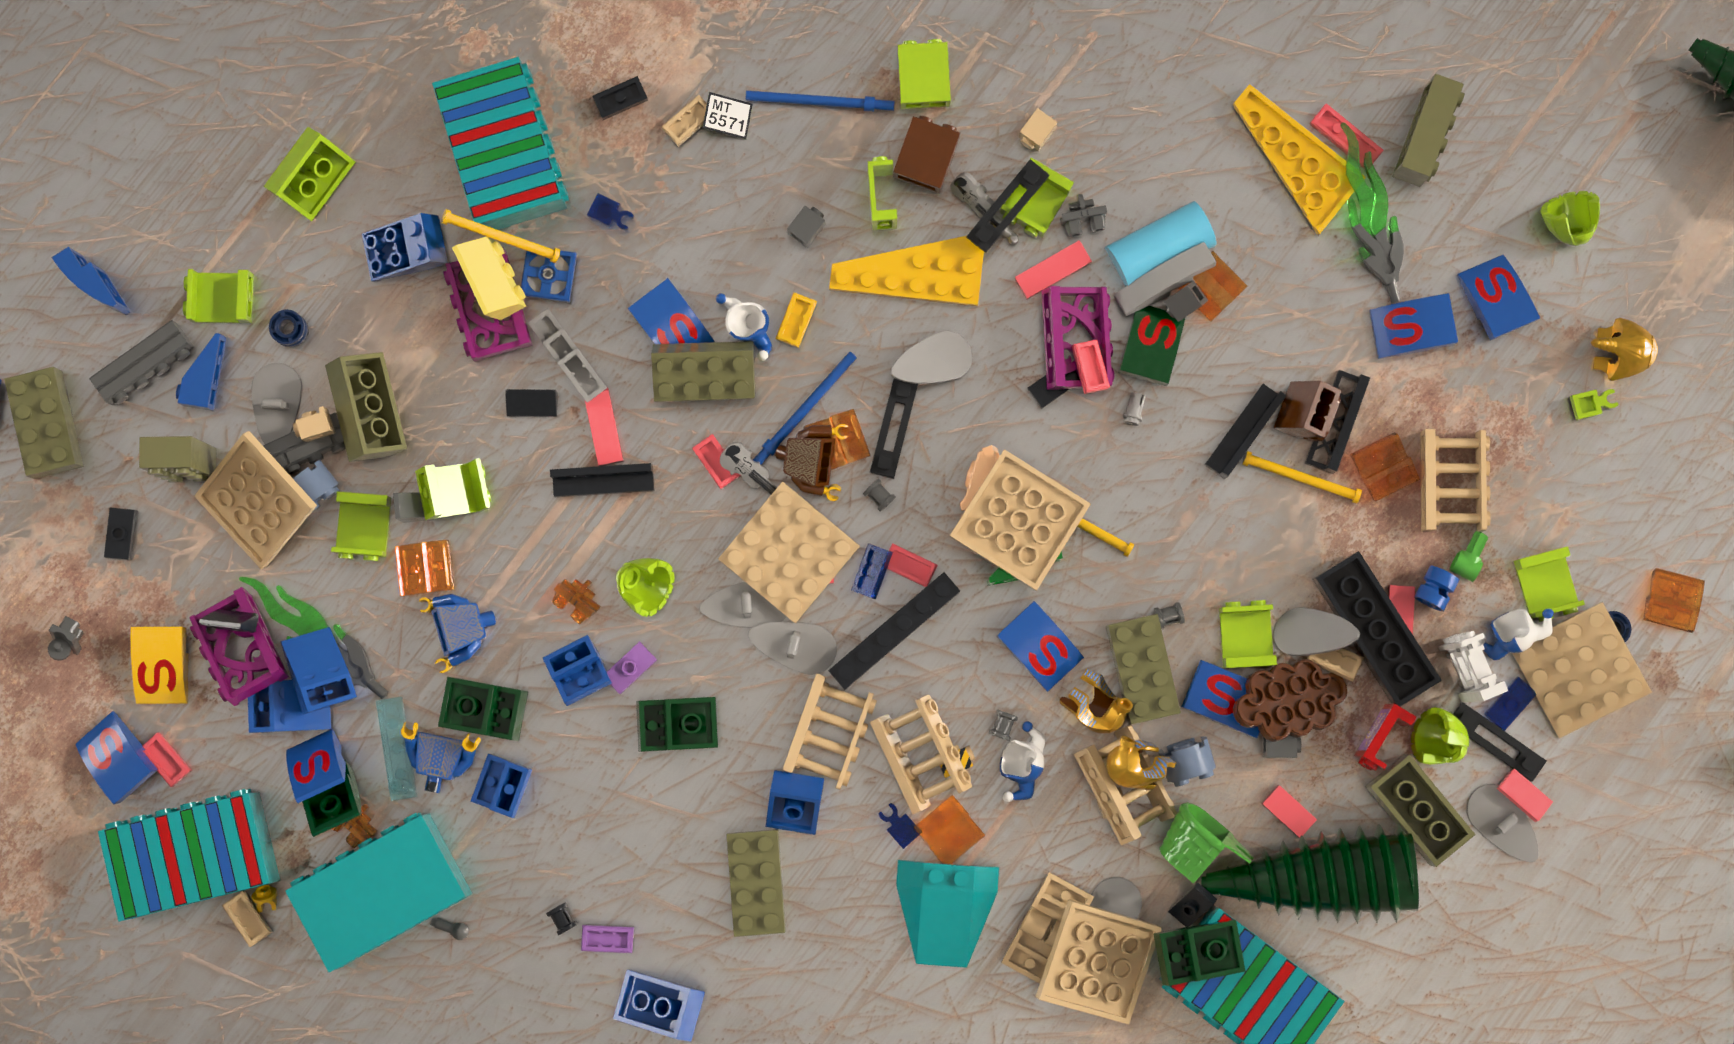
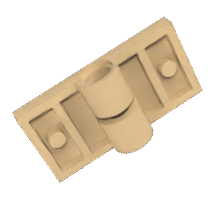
(1037, 932)

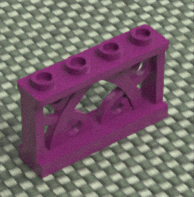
(515, 326)
(1100, 329)
(268, 659)

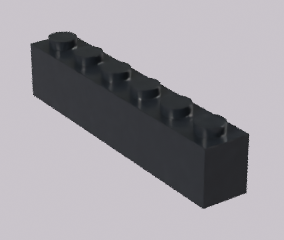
(894, 631)

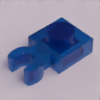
(607, 210)
(902, 828)

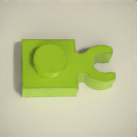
(1589, 403)

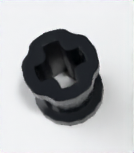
(561, 918)

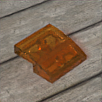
(1219, 286)
(848, 449)
(1385, 466)
(424, 567)
(1674, 600)
(949, 831)

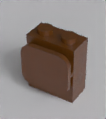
(926, 154)
(1308, 410)

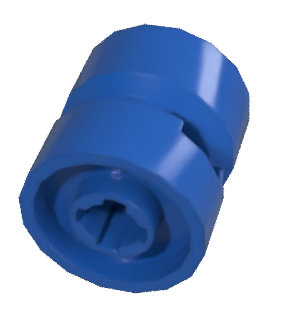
(1436, 589)

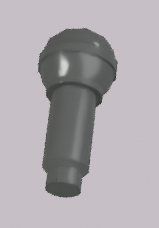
(457, 930)

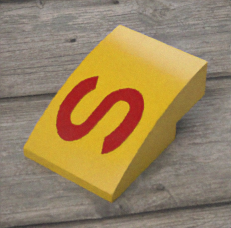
(159, 665)

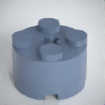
(317, 483)
(1191, 761)

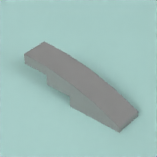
(1164, 278)
(567, 355)

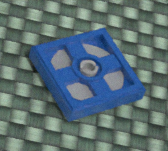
(548, 279)

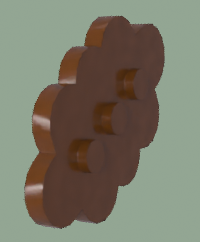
(1290, 700)

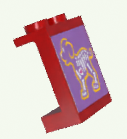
(1378, 732)

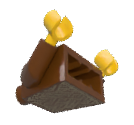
(810, 459)

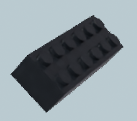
(1384, 637)

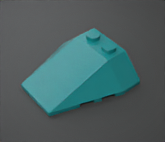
(945, 908)

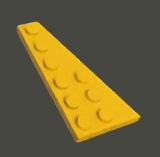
(1302, 161)
(928, 272)

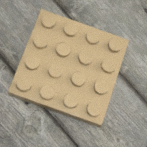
(255, 500)
(1020, 520)
(789, 552)
(1582, 671)
(1098, 962)

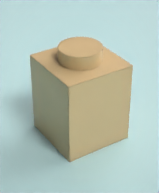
(1037, 130)

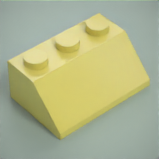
(490, 277)

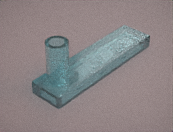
(398, 766)

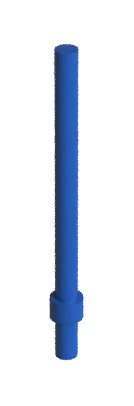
(867, 104)
(770, 446)

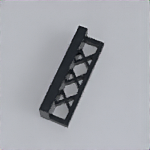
(1346, 425)
(1244, 431)
(602, 480)

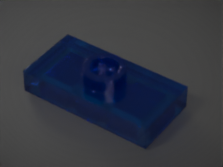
(872, 571)
(1510, 703)

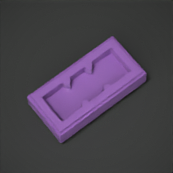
(630, 667)
(607, 938)

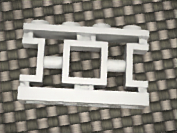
(1472, 667)

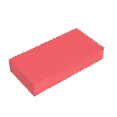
(1090, 366)
(709, 454)
(911, 566)
(1403, 600)
(166, 759)
(1524, 795)
(1289, 811)

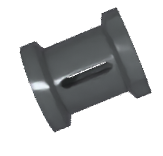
(879, 495)
(1170, 615)
(1003, 725)

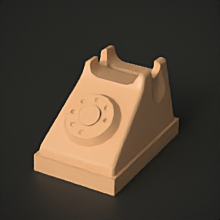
(978, 472)

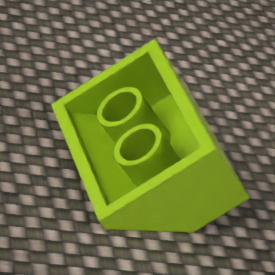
(309, 173)

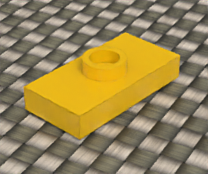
(796, 320)

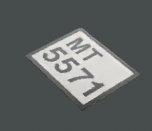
(727, 115)

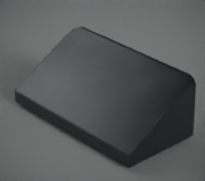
(531, 403)
(231, 620)

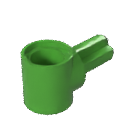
(1467, 562)

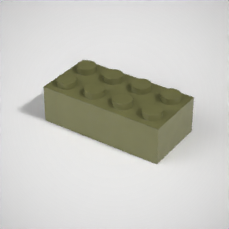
(1427, 131)
(703, 371)
(365, 406)
(43, 422)
(177, 458)
(1143, 668)
(1420, 810)
(756, 883)

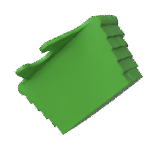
(1196, 841)

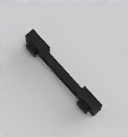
(984, 233)
(885, 461)
(1526, 763)

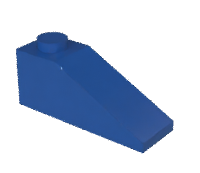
(201, 381)

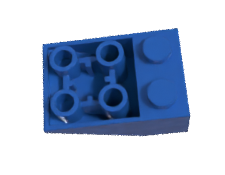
(405, 247)
(318, 670)
(279, 710)

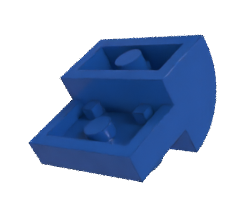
(577, 670)
(501, 785)

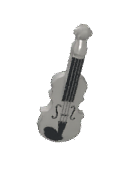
(973, 193)
(737, 460)

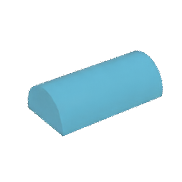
(1160, 241)

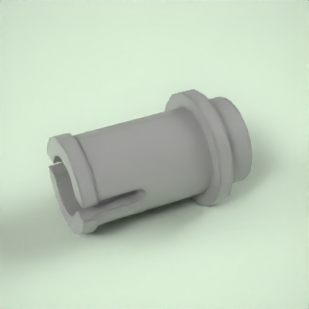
(1134, 409)

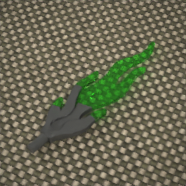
(1371, 228)
(312, 621)

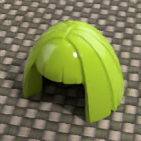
(1572, 216)
(645, 584)
(1439, 737)

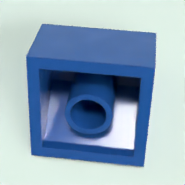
(794, 802)

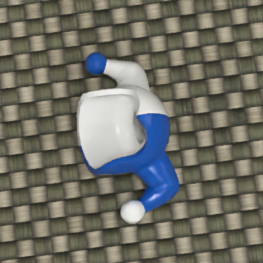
(747, 323)
(1516, 632)
(1023, 763)

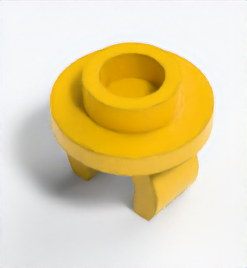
(265, 894)

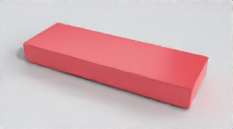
(1328, 124)
(1053, 269)
(604, 429)

